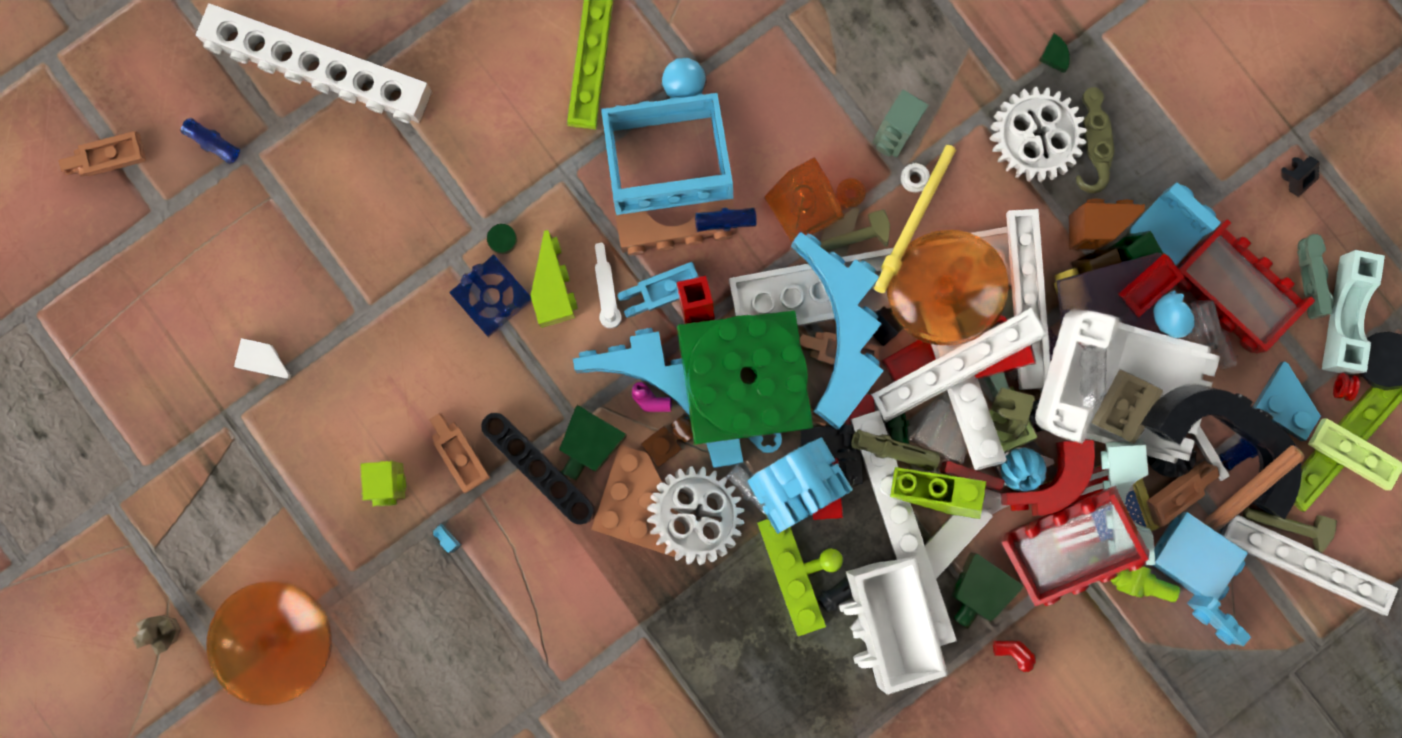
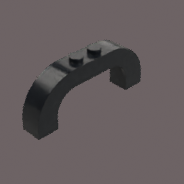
(1182, 407)

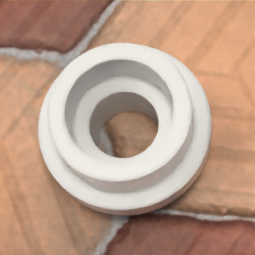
(919, 170)

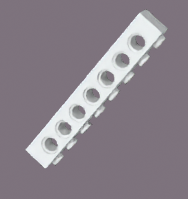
(220, 23)

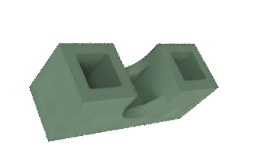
(899, 124)

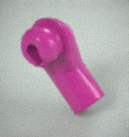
(648, 401)

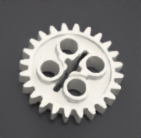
(1063, 127)
(693, 542)

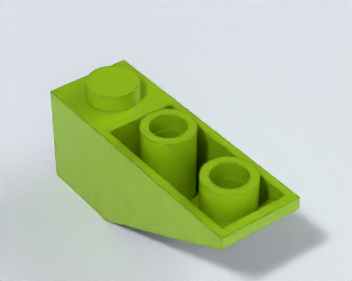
(549, 292)
(939, 492)

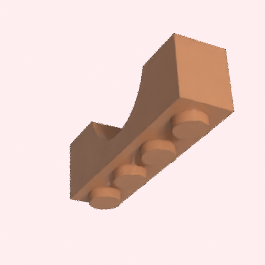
(639, 231)

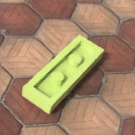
(1356, 454)

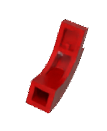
(695, 300)
(1071, 479)

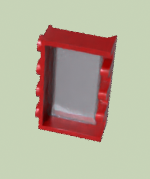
(1243, 288)
(1076, 547)

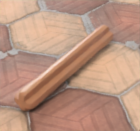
(1254, 488)

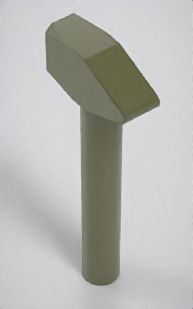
(879, 228)
(1321, 532)

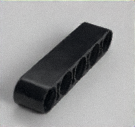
(525, 461)

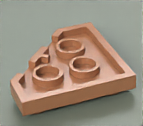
(626, 500)

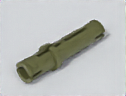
(885, 447)

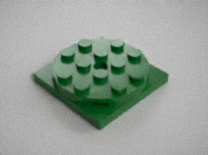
(717, 397)

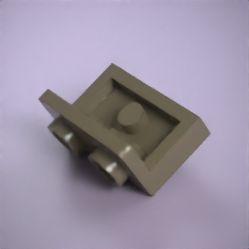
(1126, 406)

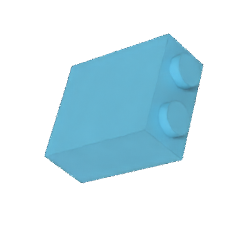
(1198, 557)

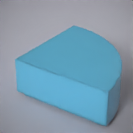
(446, 539)

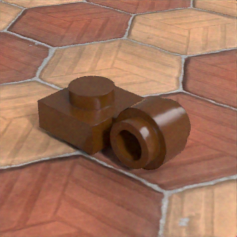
(663, 445)

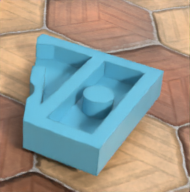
(1288, 403)
(1207, 611)

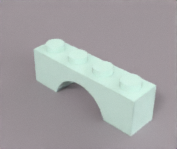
(1346, 342)
(1125, 466)

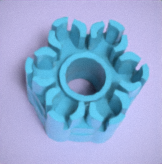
(798, 478)

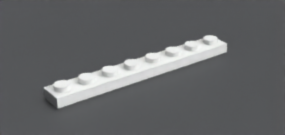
(902, 524)

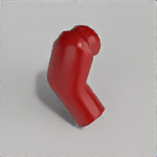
(1024, 657)

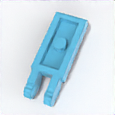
(658, 289)

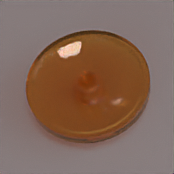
(948, 288)
(269, 643)

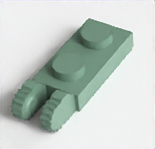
(1315, 276)

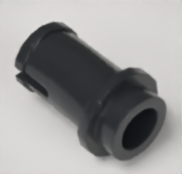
(835, 595)

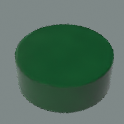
(502, 239)

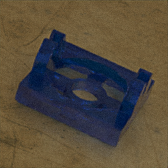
(462, 290)

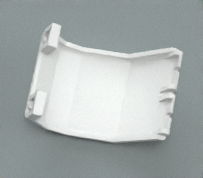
(1143, 353)

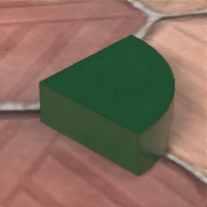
(1056, 54)

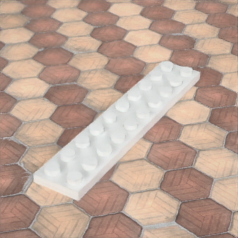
(803, 291)

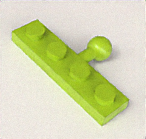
(794, 578)

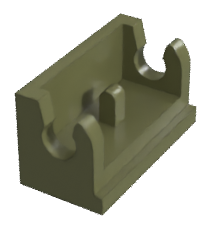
(1014, 407)

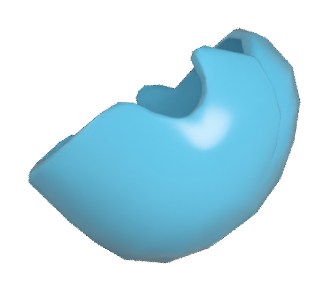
(683, 78)
(1173, 315)

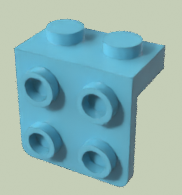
(1177, 221)

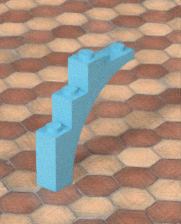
(845, 287)
(647, 364)

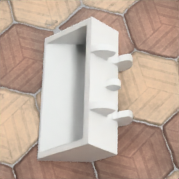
(894, 624)

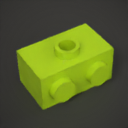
(383, 482)

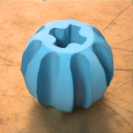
(1023, 470)

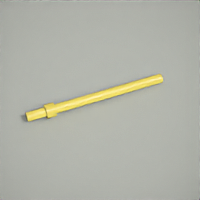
(893, 262)

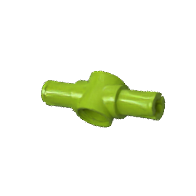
(1144, 583)

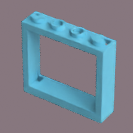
(676, 192)

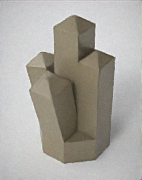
(158, 631)

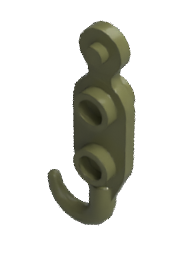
(1098, 140)

